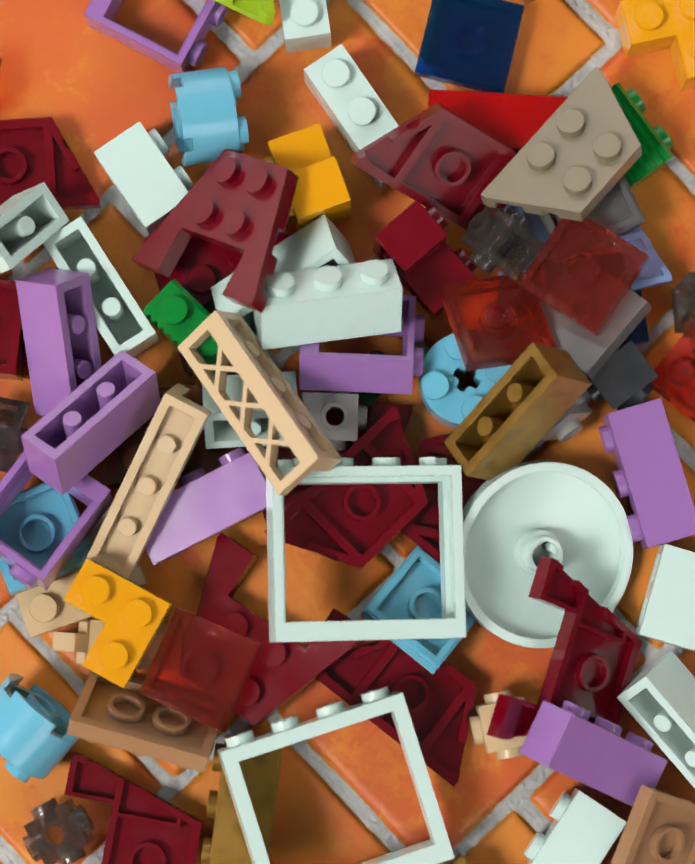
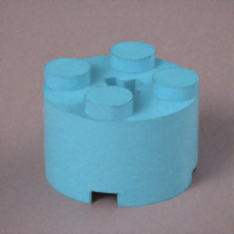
(207, 114)
(439, 384)
(31, 729)

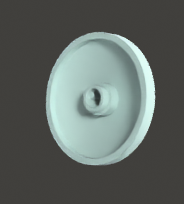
(535, 513)

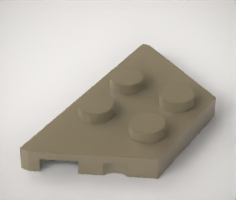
(571, 157)

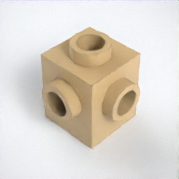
(480, 724)

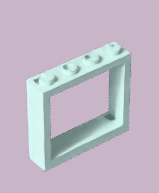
(383, 471)
(330, 718)

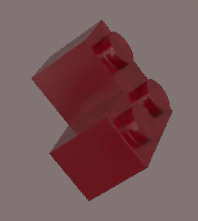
(422, 256)

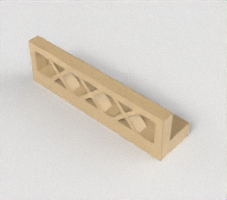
(272, 391)
(149, 482)

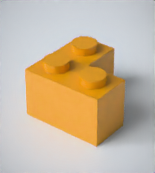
(660, 25)
(320, 182)
(129, 616)

